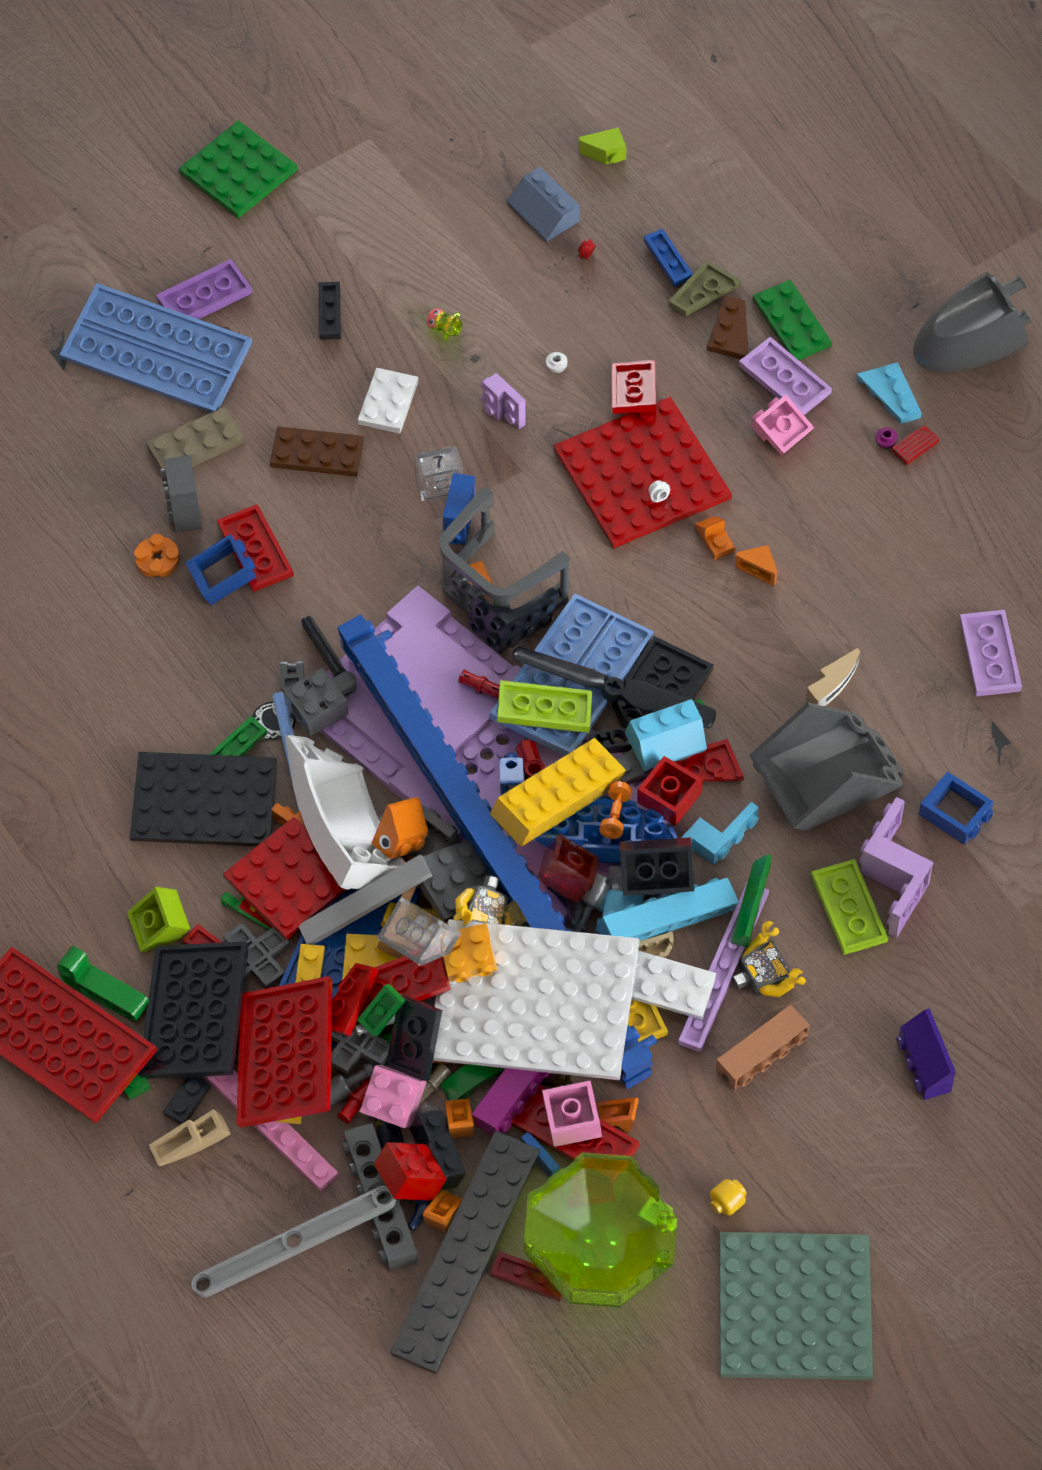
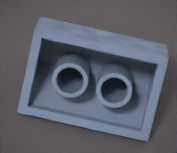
(544, 204)

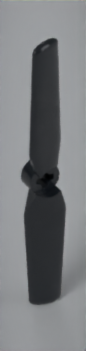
(633, 692)

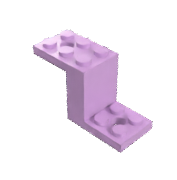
(895, 866)

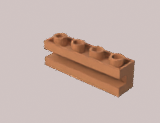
(763, 1047)

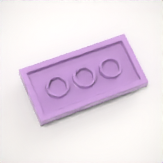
(785, 375)
(990, 653)

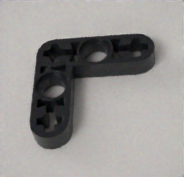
(609, 735)

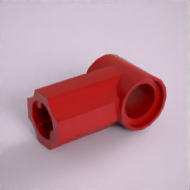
(531, 759)

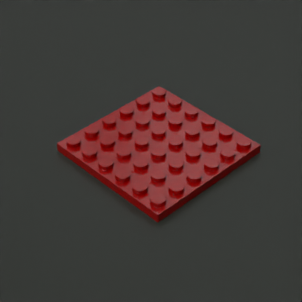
(625, 456)

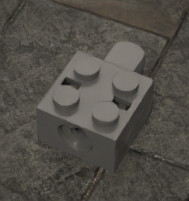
(319, 699)

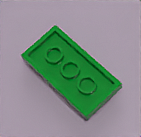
(792, 320)

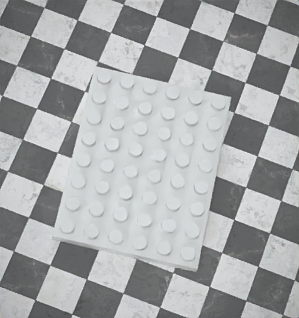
(547, 1008)

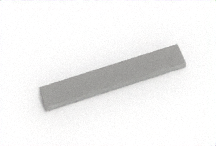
(365, 900)

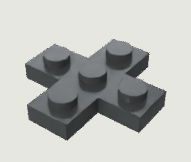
(261, 953)
(354, 1047)

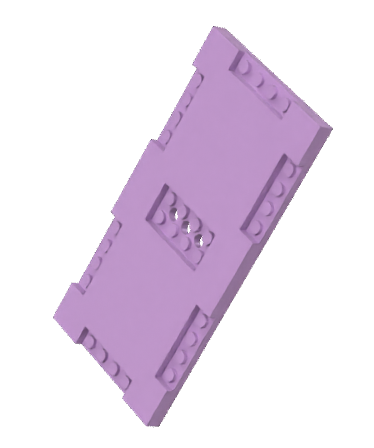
(432, 654)

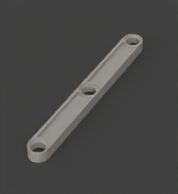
(277, 1250)

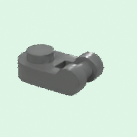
(289, 679)

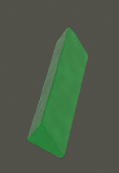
(751, 901)

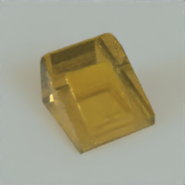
(514, 914)

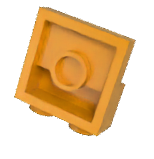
(471, 955)

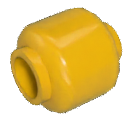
(727, 1197)

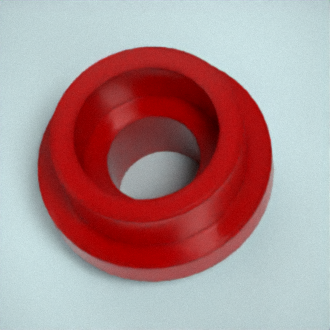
(586, 248)

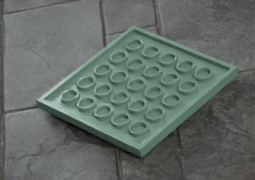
(795, 1306)

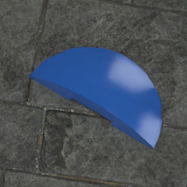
(585, 824)

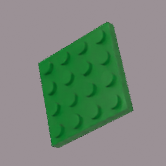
(238, 169)

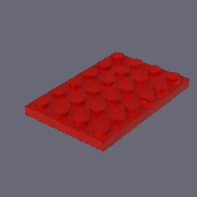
(285, 1052)

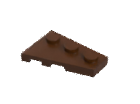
(730, 329)

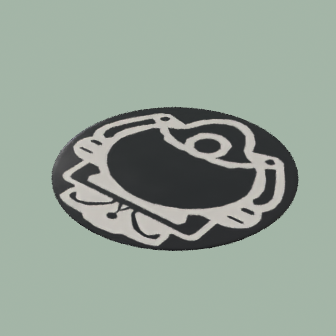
(267, 717)

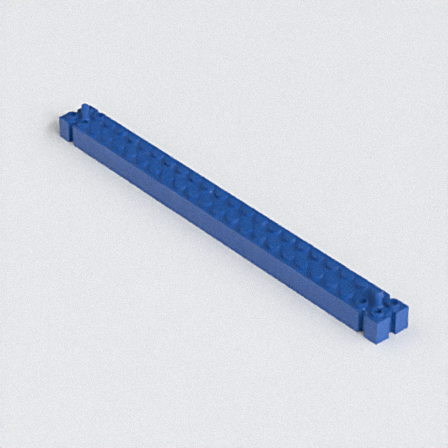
(462, 800)

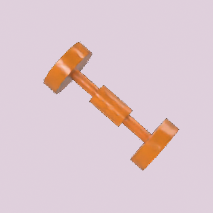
(611, 827)

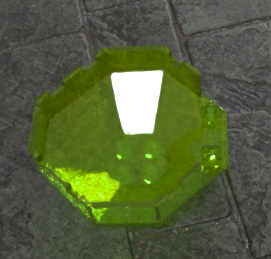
(600, 1230)

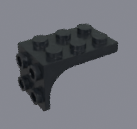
(507, 627)

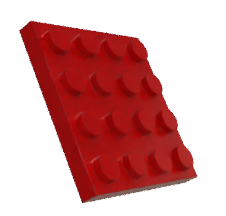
(285, 879)

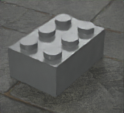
(181, 493)

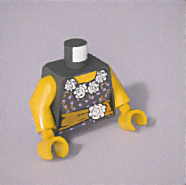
(481, 904)
(765, 968)

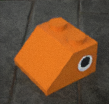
(401, 829)

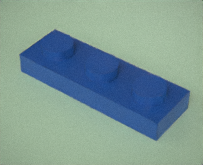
(668, 257)

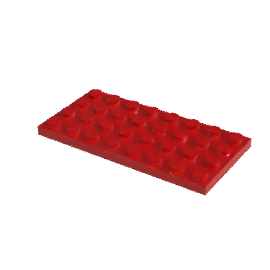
(65, 1038)

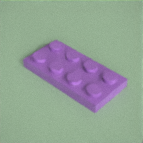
(207, 291)

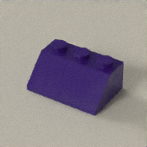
(926, 1055)

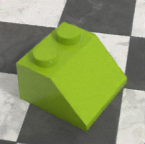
(158, 919)

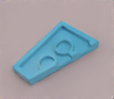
(893, 391)

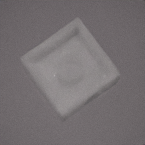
(435, 471)

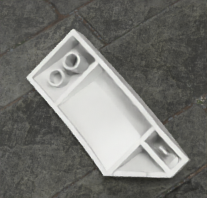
(337, 814)

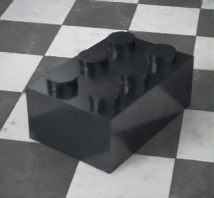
(657, 866)

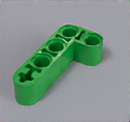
(101, 987)

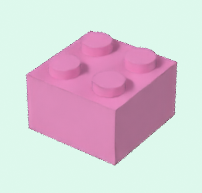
(393, 1096)
(572, 1113)

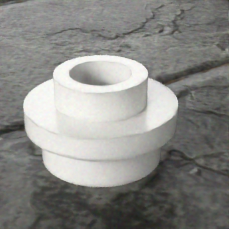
(556, 367)
(658, 491)

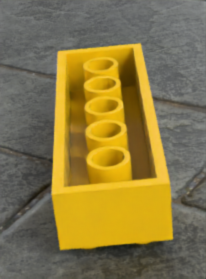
(557, 792)

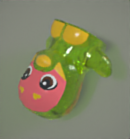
(441, 321)

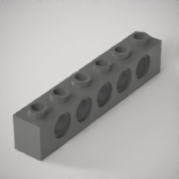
(403, 1252)

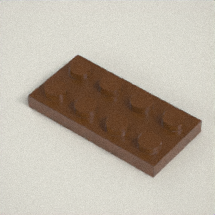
(317, 451)

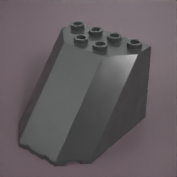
(825, 765)

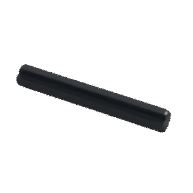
(322, 646)

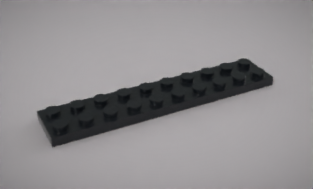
(465, 1252)

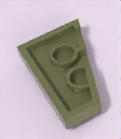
(703, 288)

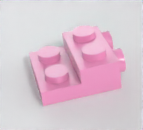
(781, 424)

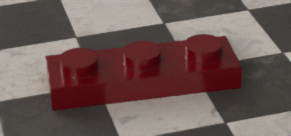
(524, 1275)

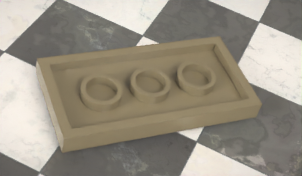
(200, 439)

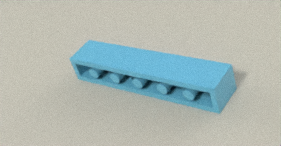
(671, 912)

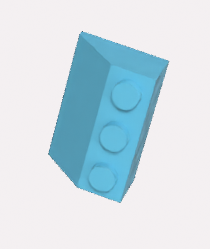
(668, 733)

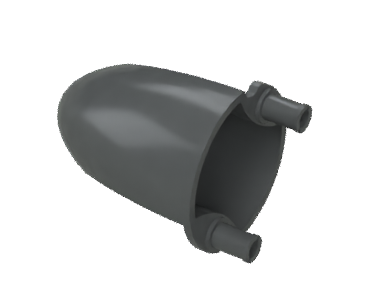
(973, 327)

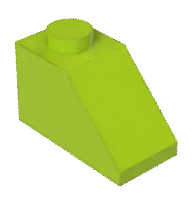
(603, 146)

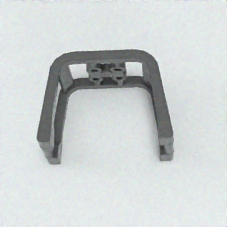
(460, 573)

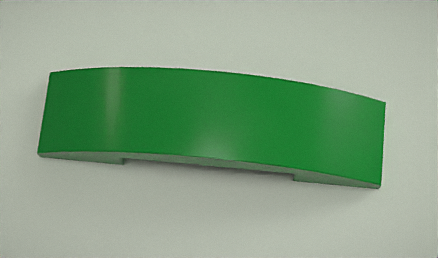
(466, 1079)

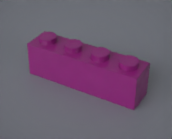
(506, 1099)

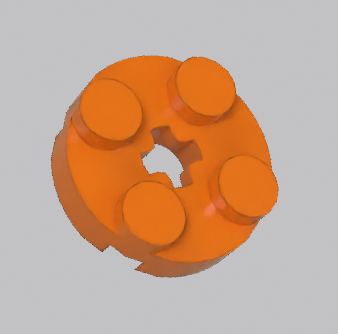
(157, 545)

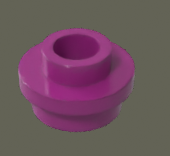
(885, 442)

